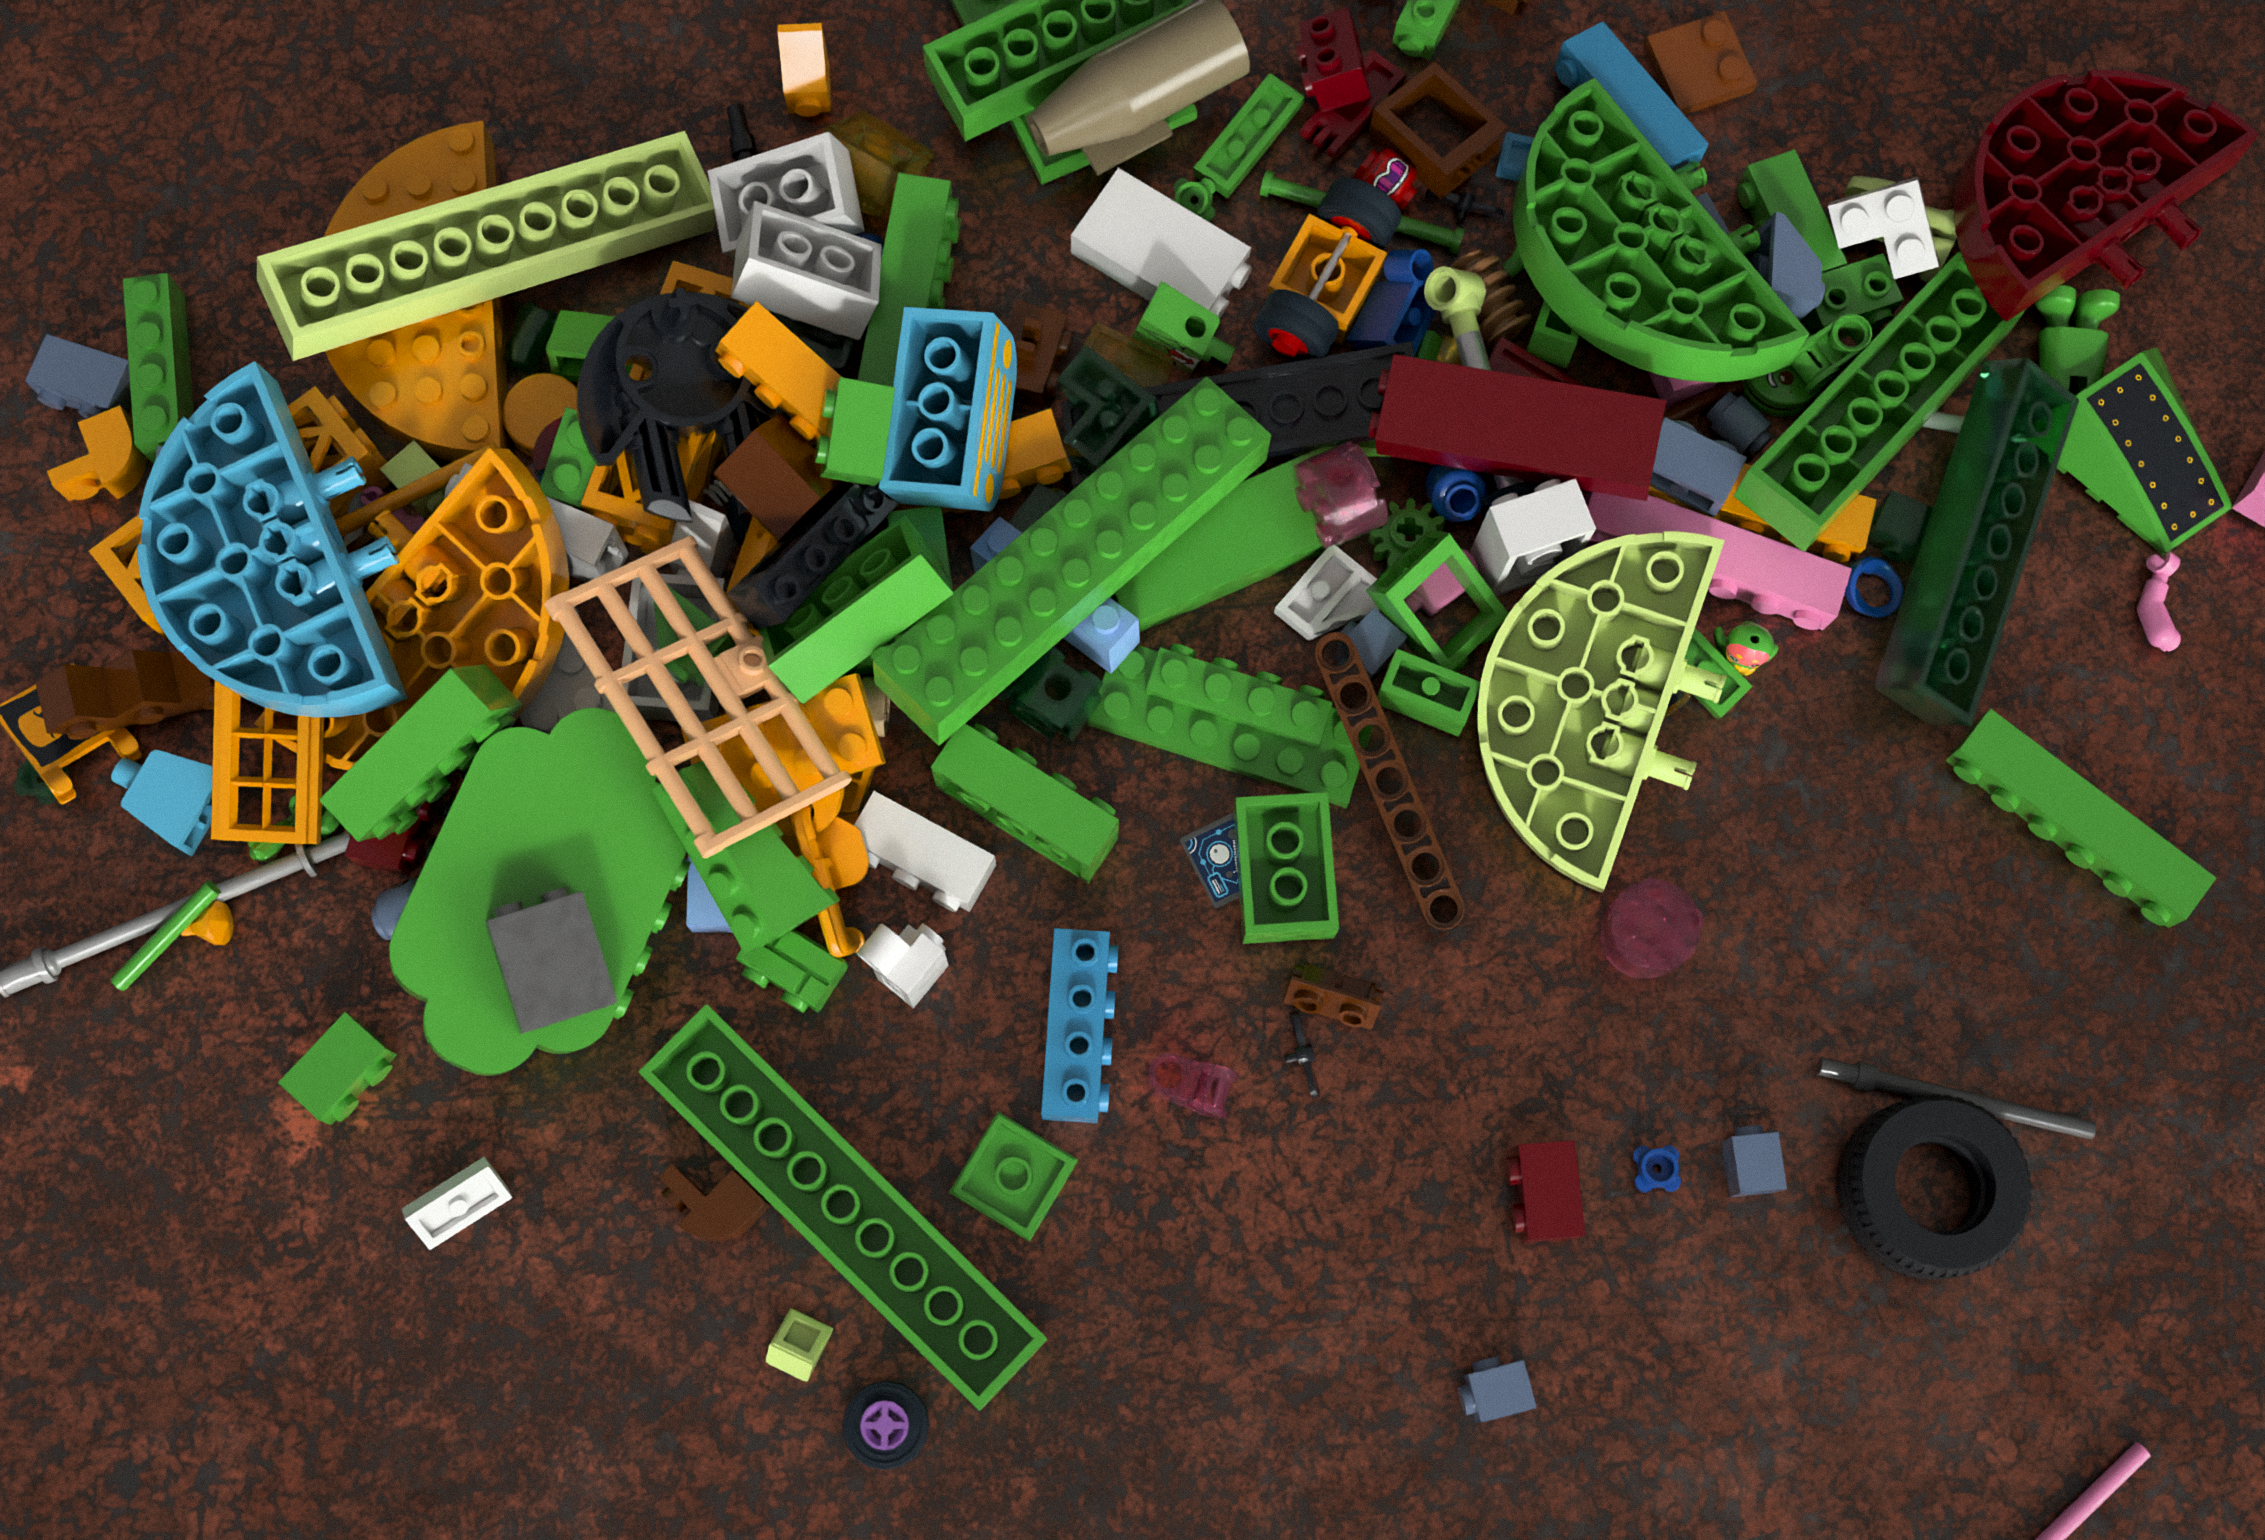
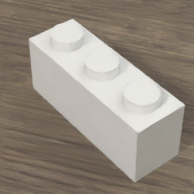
(924, 853)

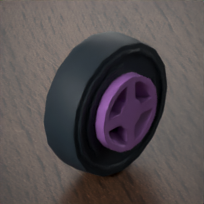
(869, 1425)

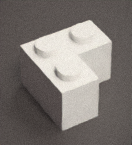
(1891, 213)

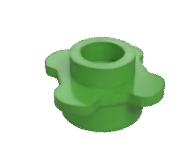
(1203, 190)

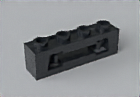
(810, 553)

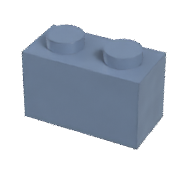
(79, 377)
(1695, 467)

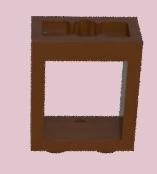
(1438, 173)

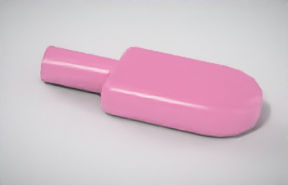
(1437, 589)

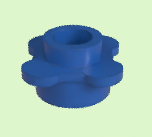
(1666, 1159)

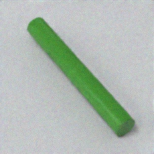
(165, 935)

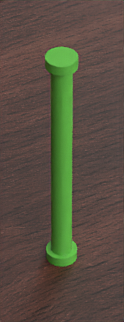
(1407, 225)

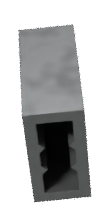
(550, 959)

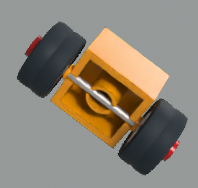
(1328, 271)

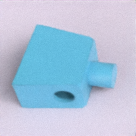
(168, 796)

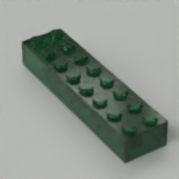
(1977, 542)

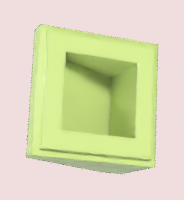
(798, 1345)

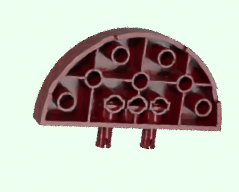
(2080, 172)

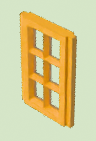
(227, 779)

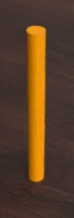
(406, 494)

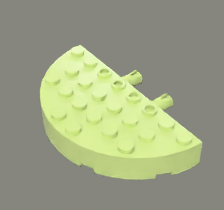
(1583, 691)

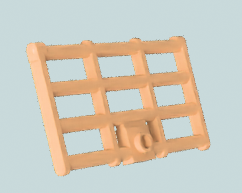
(731, 678)

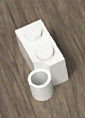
(905, 962)

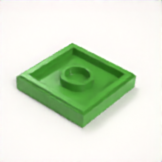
(1013, 1176)

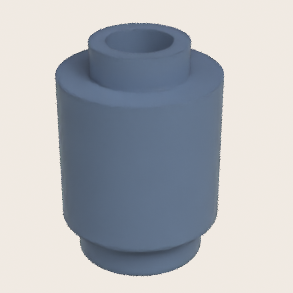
(1740, 424)

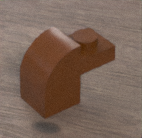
(722, 1212)

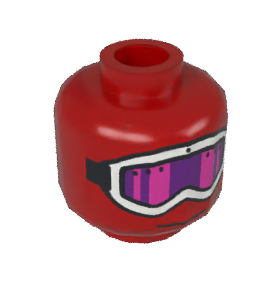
(1389, 174)

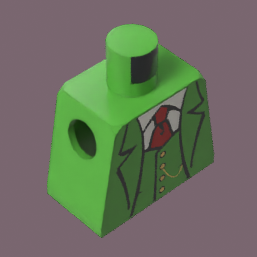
(1182, 330)

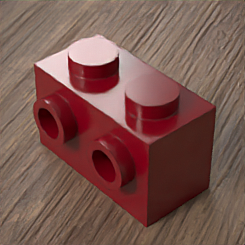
(1333, 60)

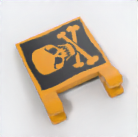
(50, 752)

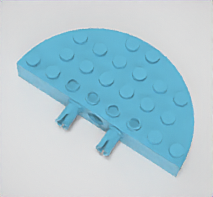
(253, 564)

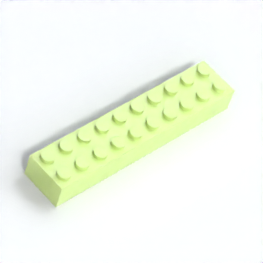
(485, 245)

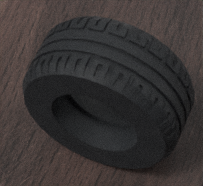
(1995, 1176)

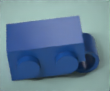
(1396, 307)

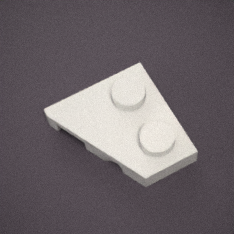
(1327, 595)

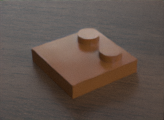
(1700, 63)

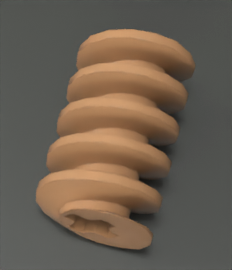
(1497, 313)

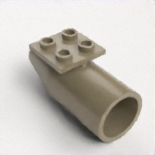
(1126, 91)

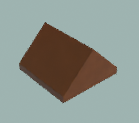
(776, 476)

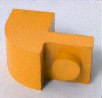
(111, 459)

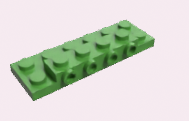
(1230, 720)

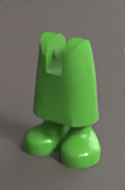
(2080, 350)

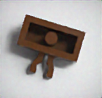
(1039, 341)

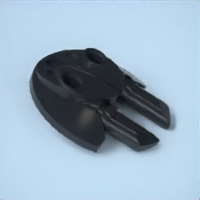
(684, 392)

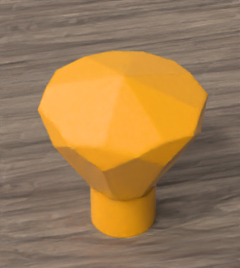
(213, 924)

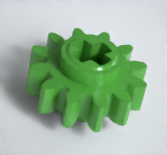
(1409, 521)

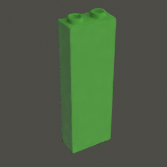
(1233, 545)

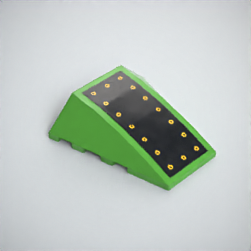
(2144, 454)

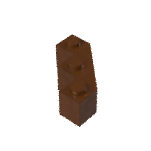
(126, 692)

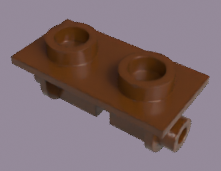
(1313, 993)

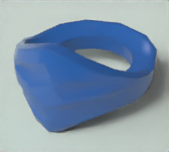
(1881, 568)

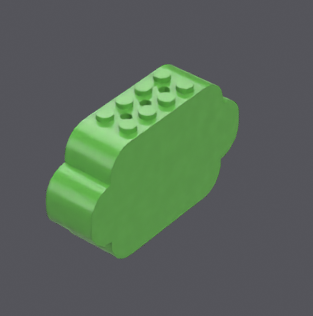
(525, 823)

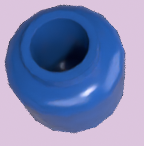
(1455, 492)

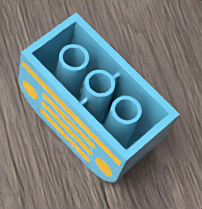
(950, 409)

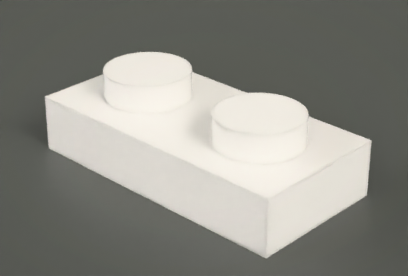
(456, 1203)

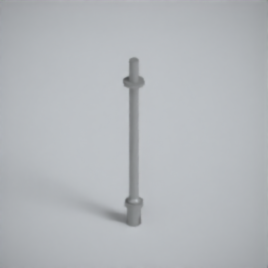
(47, 964)

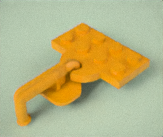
(824, 839)

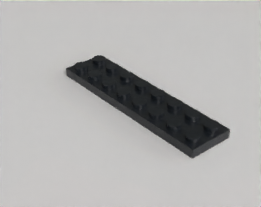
(1297, 402)

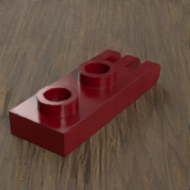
(1349, 120)

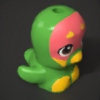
(1746, 646)

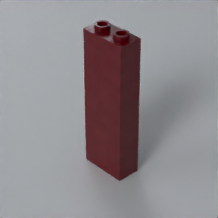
(1517, 426)

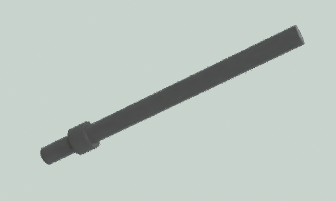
(1868, 1077)

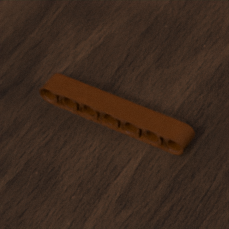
(1373, 763)

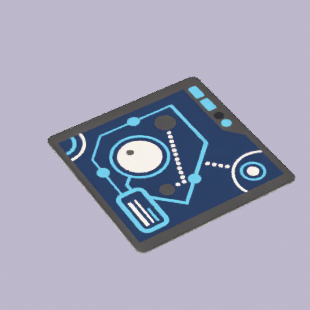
(1214, 859)

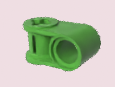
(1826, 356)

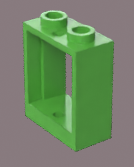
(1409, 572)

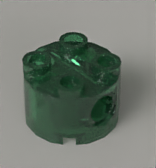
(1076, 694)

